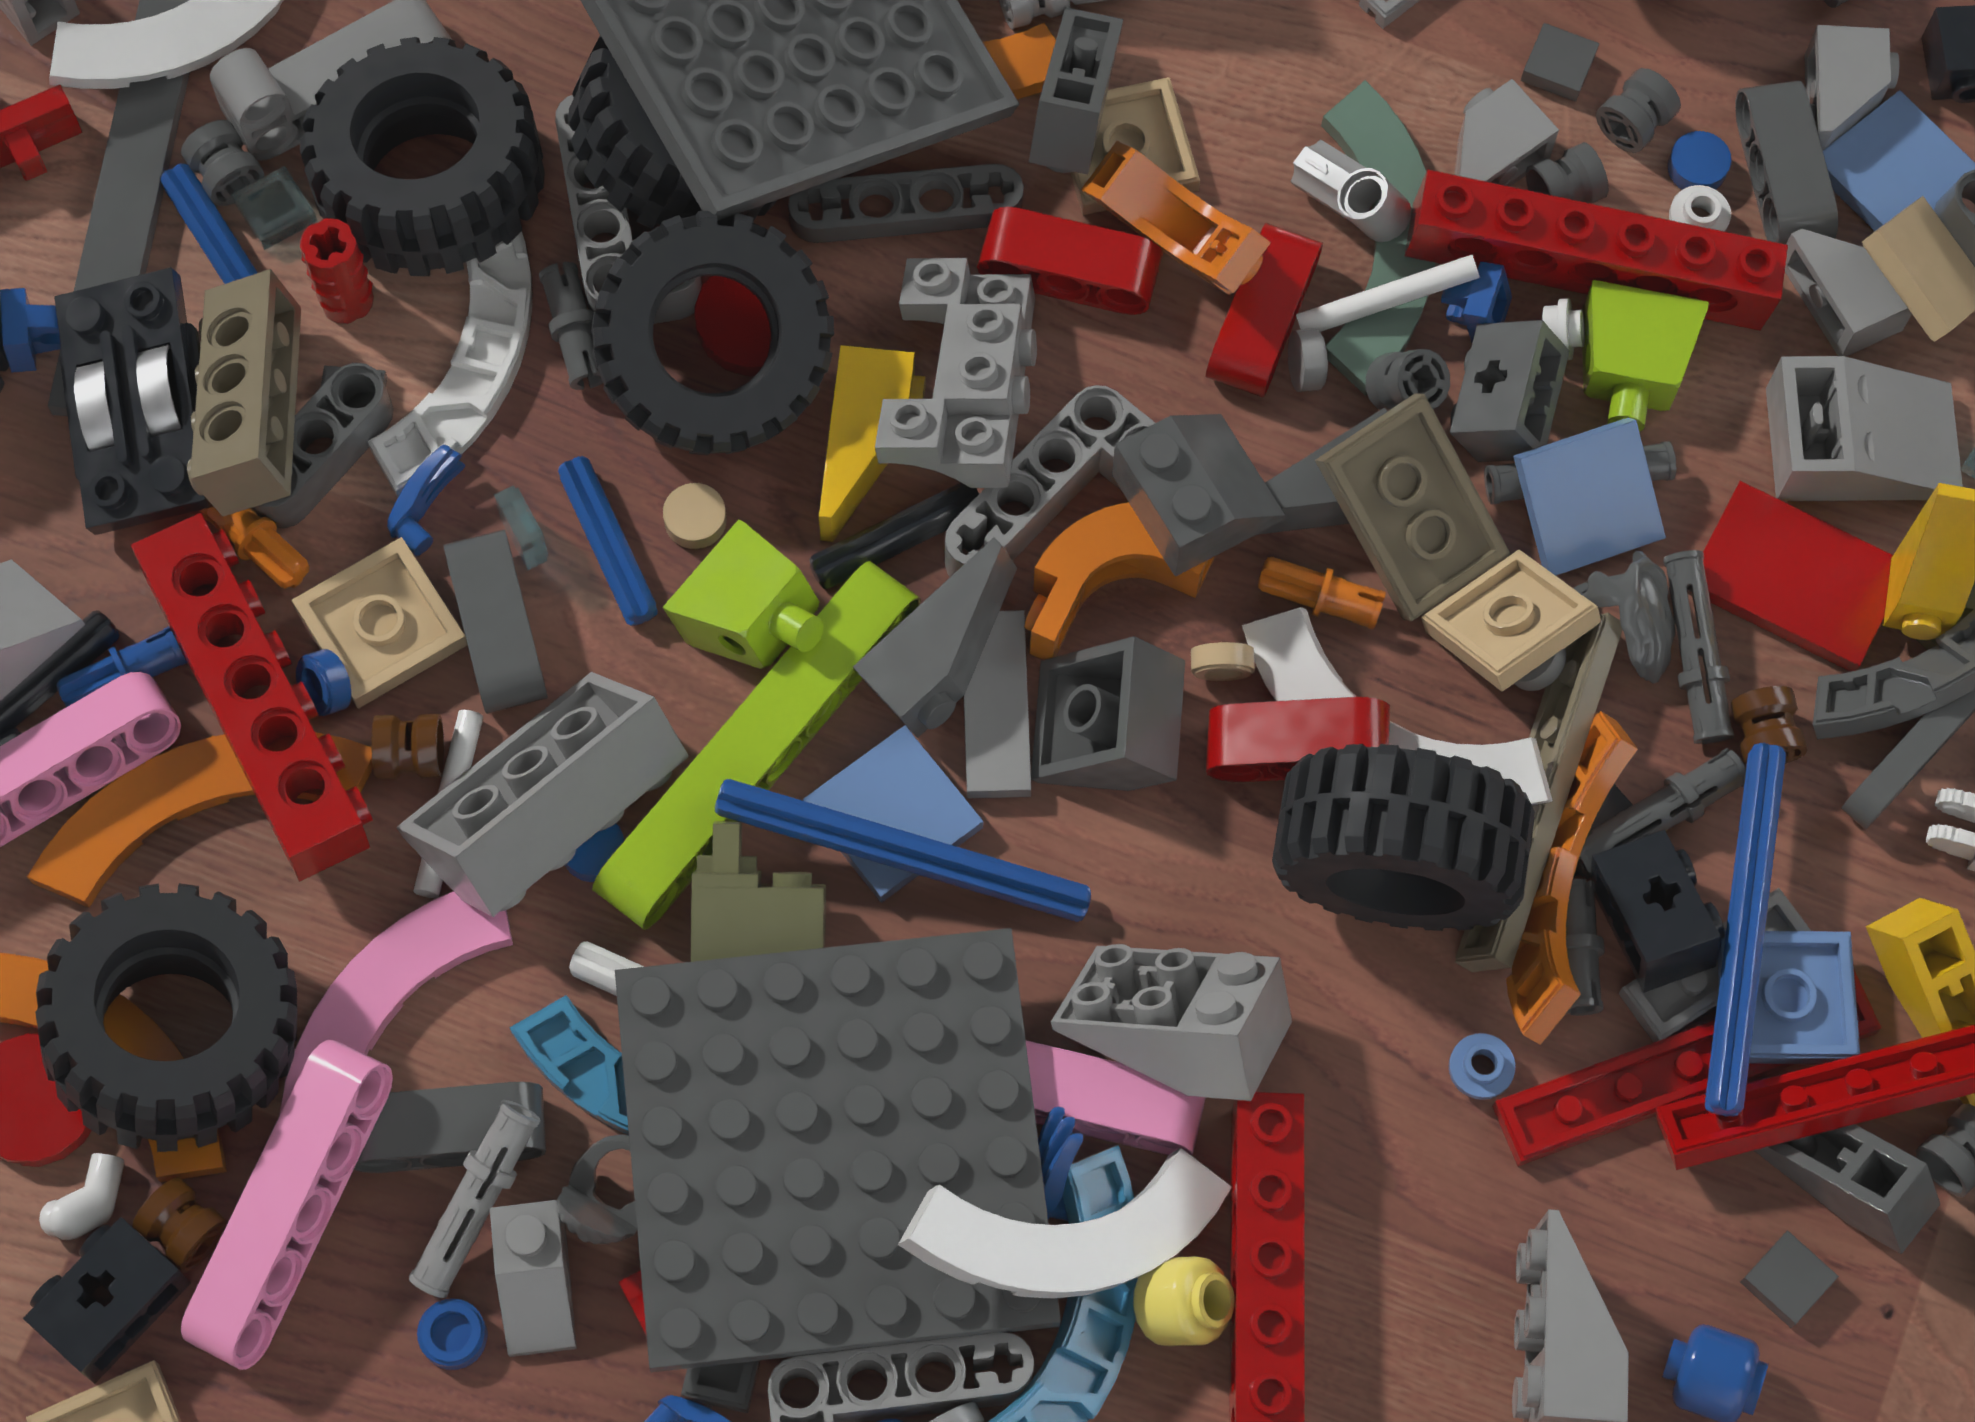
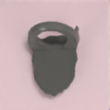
(1643, 612)
(581, 1207)

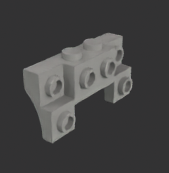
(979, 375)

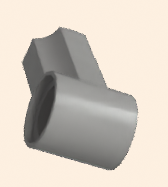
(1351, 191)

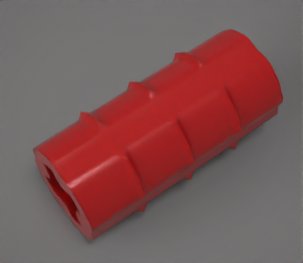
(337, 270)

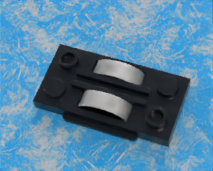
(130, 398)

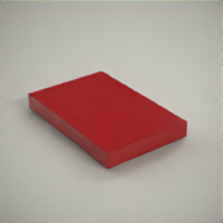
(1797, 576)

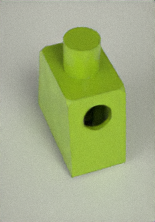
(1637, 347)
(746, 602)

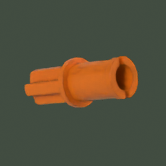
(257, 540)
(1321, 591)

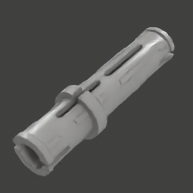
(486, 1175)

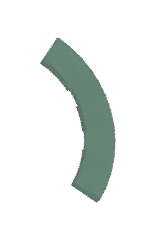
(1377, 140)

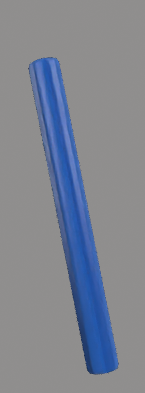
(902, 850)
(1745, 931)

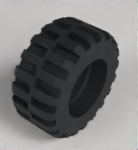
(410, 95)
(625, 148)
(727, 249)
(1404, 837)
(150, 939)

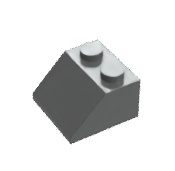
(1193, 488)
(1109, 717)

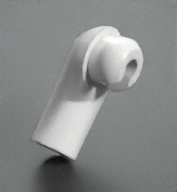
(88, 1206)

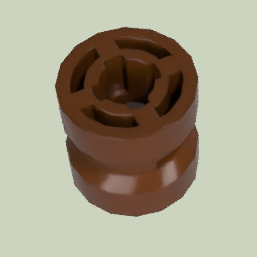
(1768, 718)
(407, 746)
(180, 1224)

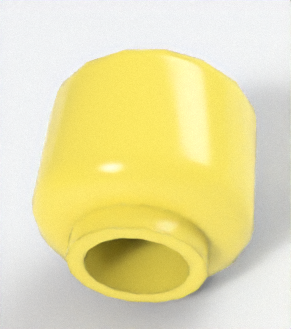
(1183, 1302)

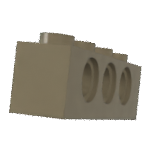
(245, 394)

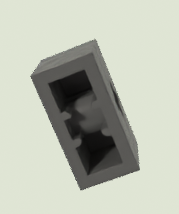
(1509, 389)

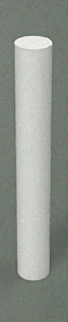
(1389, 295)
(458, 762)

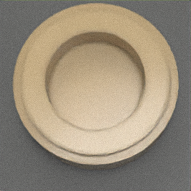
(694, 515)
(1222, 661)

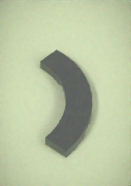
(1897, 689)

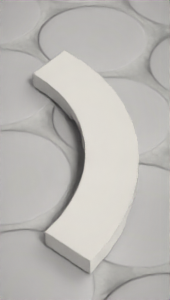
(156, 45)
(479, 369)
(1299, 670)
(1068, 1257)

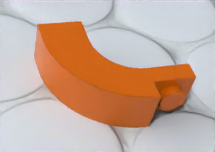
(1176, 219)
(1088, 556)

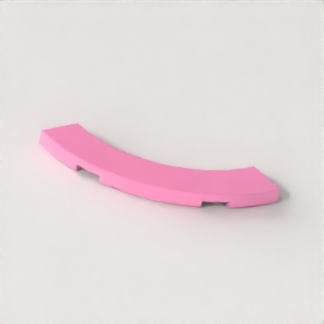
(392, 969)

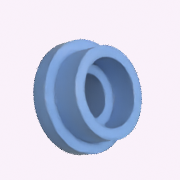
(1476, 1084)

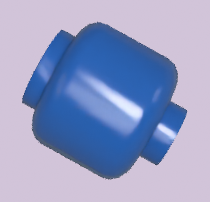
(1716, 1374)

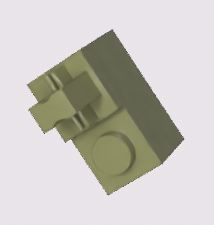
(746, 918)

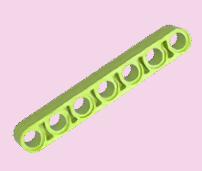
(753, 745)

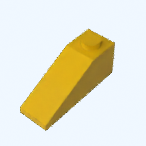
(851, 462)
(1934, 566)
(1928, 966)

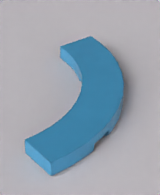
(576, 1061)
(1093, 1326)

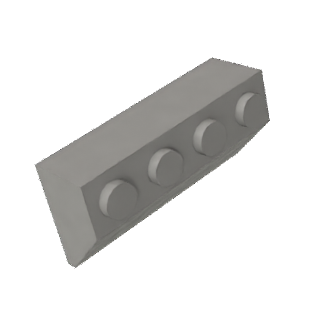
(545, 792)

